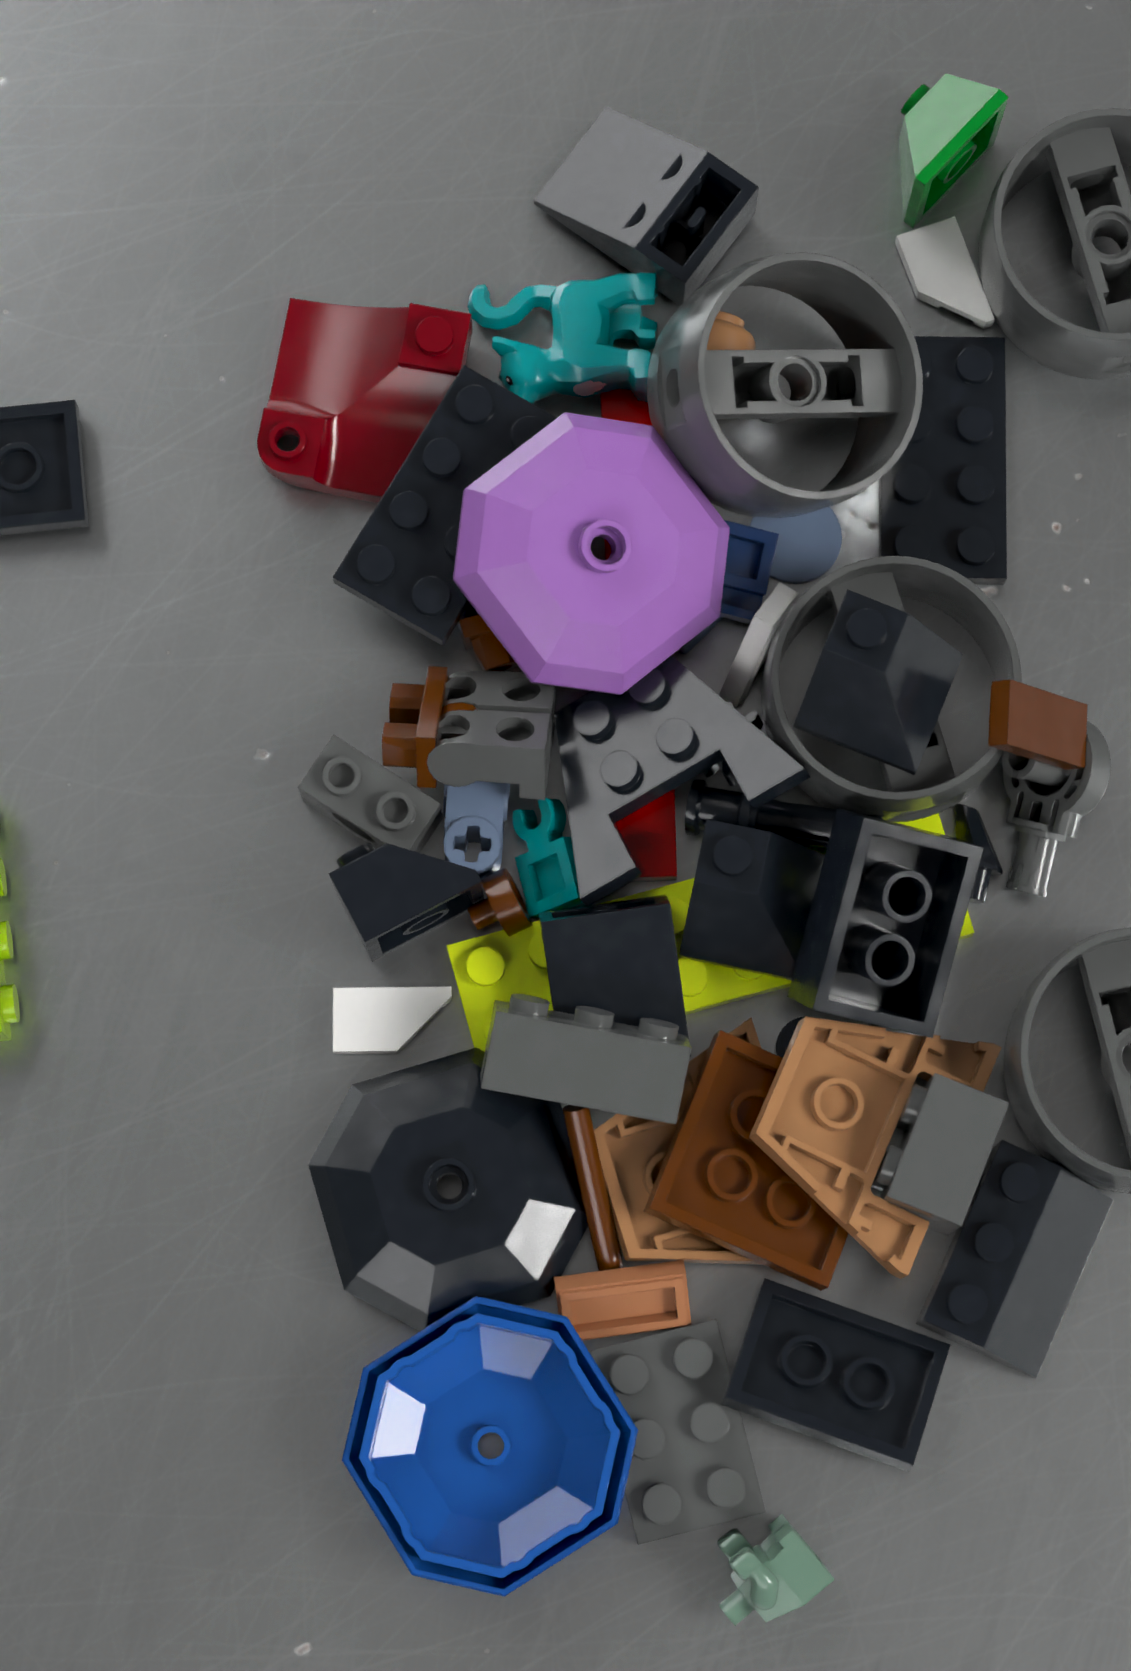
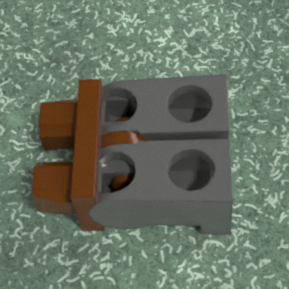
(472, 729)

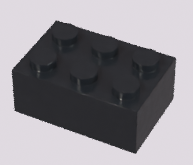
(884, 923)

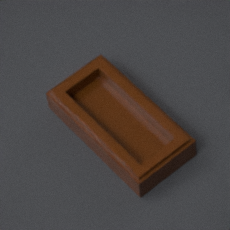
(1037, 724)

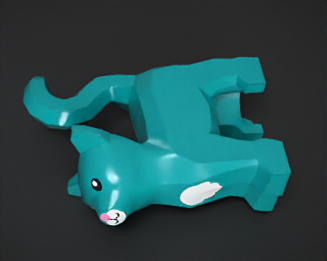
(585, 324)

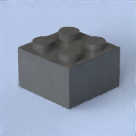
(941, 1151)

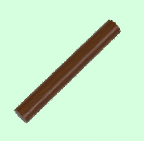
(593, 1187)

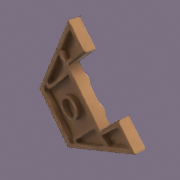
(631, 1159)

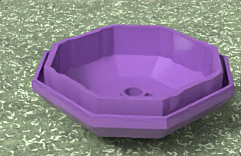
(532, 566)

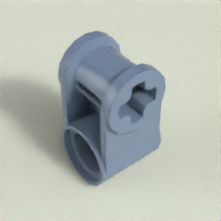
(477, 816)

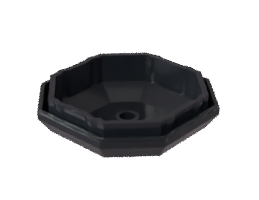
(429, 1253)

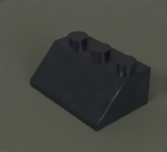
(1015, 1259)

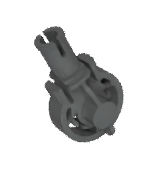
(1049, 807)

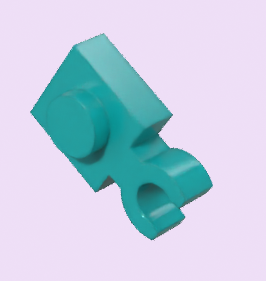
(549, 865)

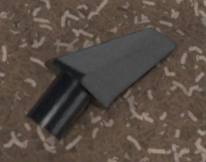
(972, 830)

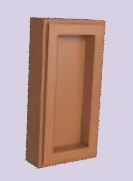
(625, 1300)

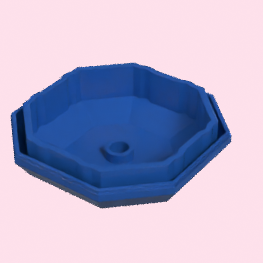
(420, 1460)

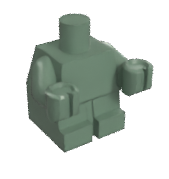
(773, 1575)

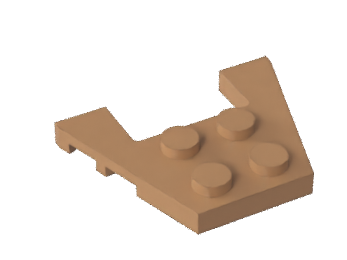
(836, 1115)

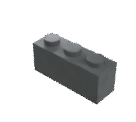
(586, 1059)

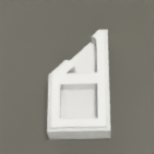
(944, 271)
(756, 644)
(382, 1017)

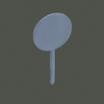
(803, 551)

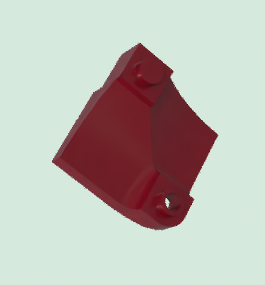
(357, 391)

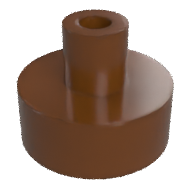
(502, 904)

